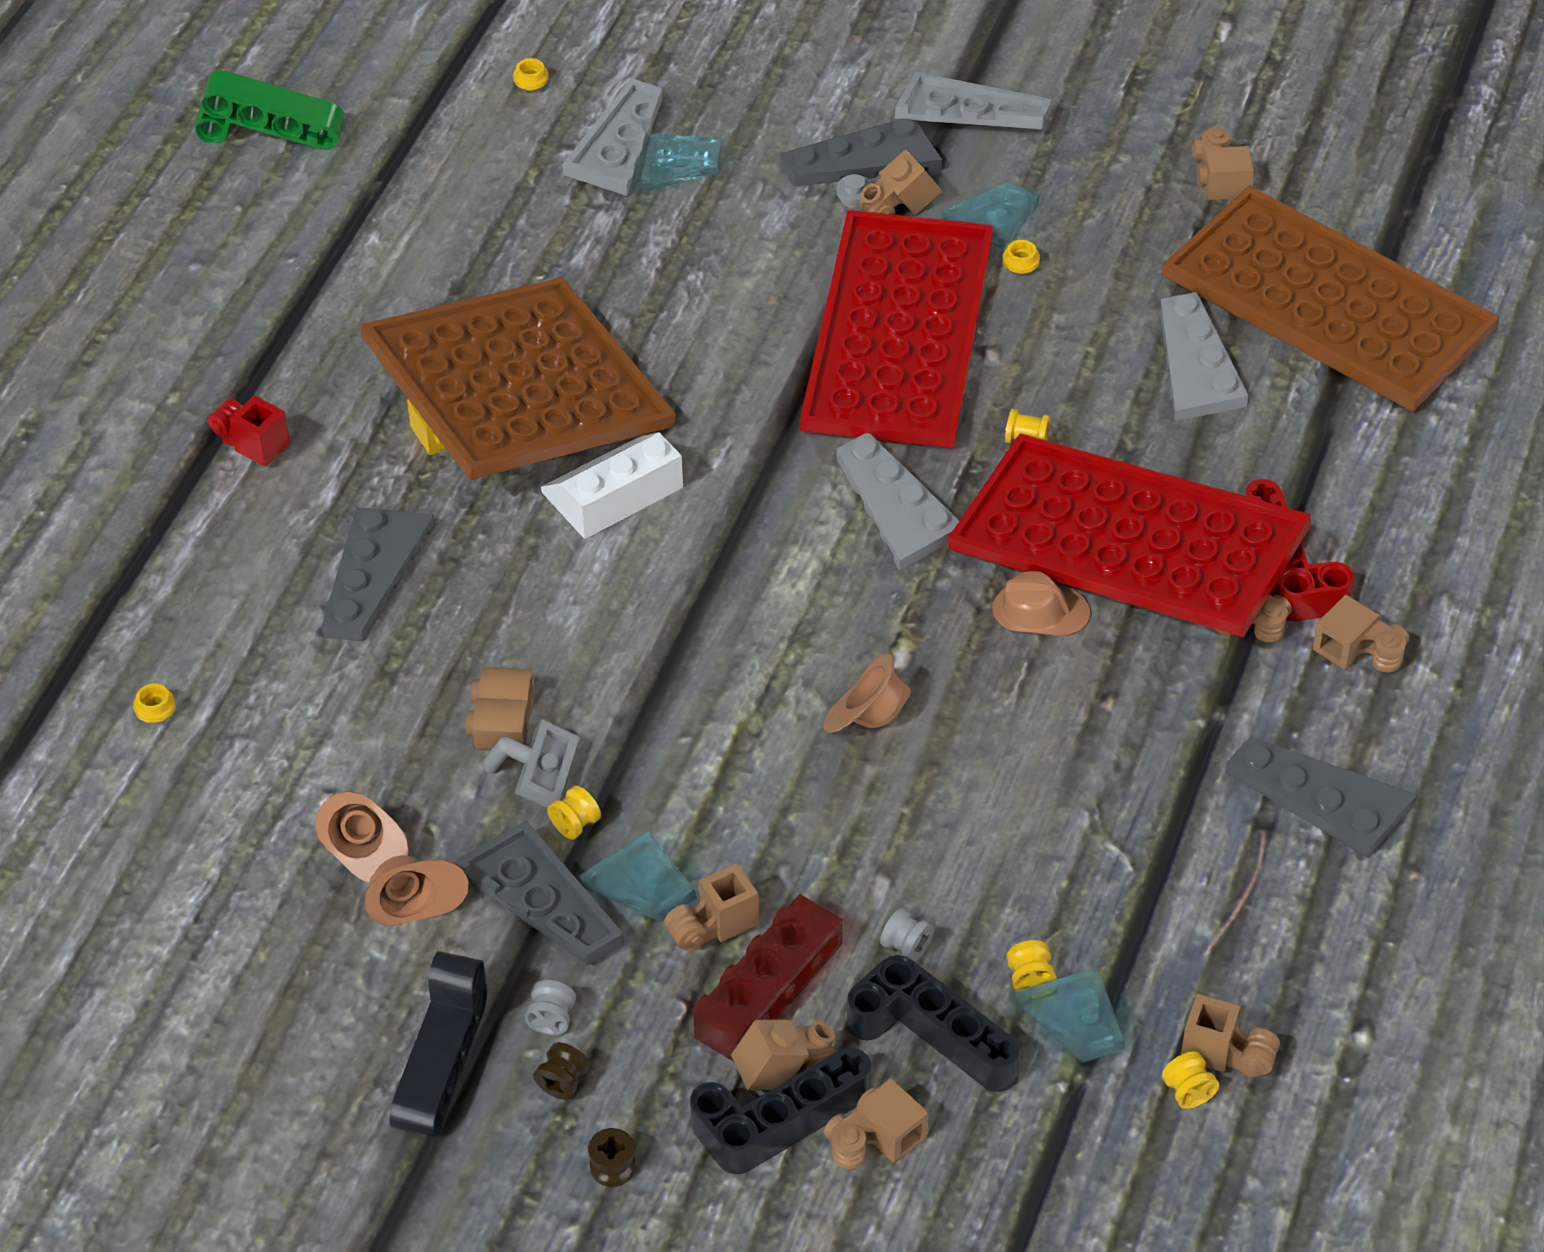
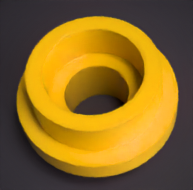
(530, 74)
(1021, 257)
(154, 703)

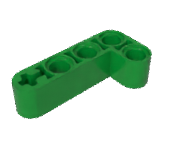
(266, 109)

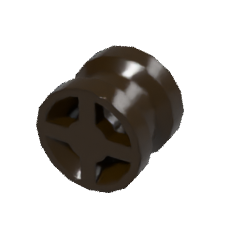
(561, 1070)
(620, 1164)

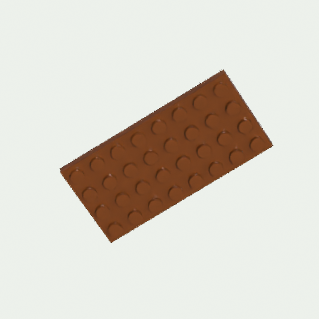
(1331, 297)

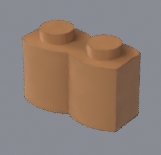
(502, 706)

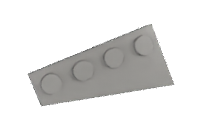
(963, 102)
(616, 141)
(1197, 362)
(902, 508)

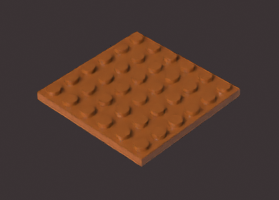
(517, 377)

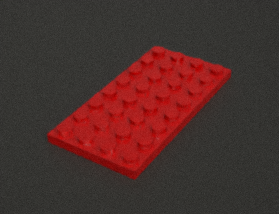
(898, 329)
(1131, 533)

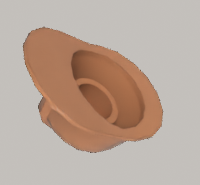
(1039, 606)
(871, 700)
(359, 833)
(414, 890)

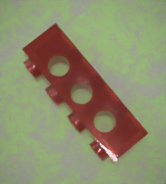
(816, 939)

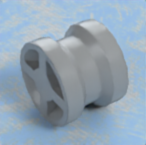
(907, 934)
(550, 1007)

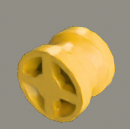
(574, 812)
(1030, 964)
(1190, 1080)

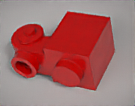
(254, 428)

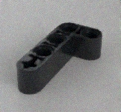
(442, 1045)
(986, 1055)
(835, 1081)

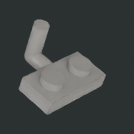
(544, 762)

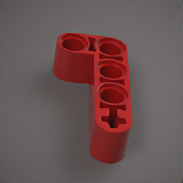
(1307, 587)

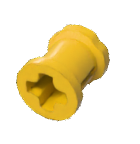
(1026, 425)

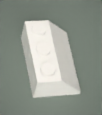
(617, 484)

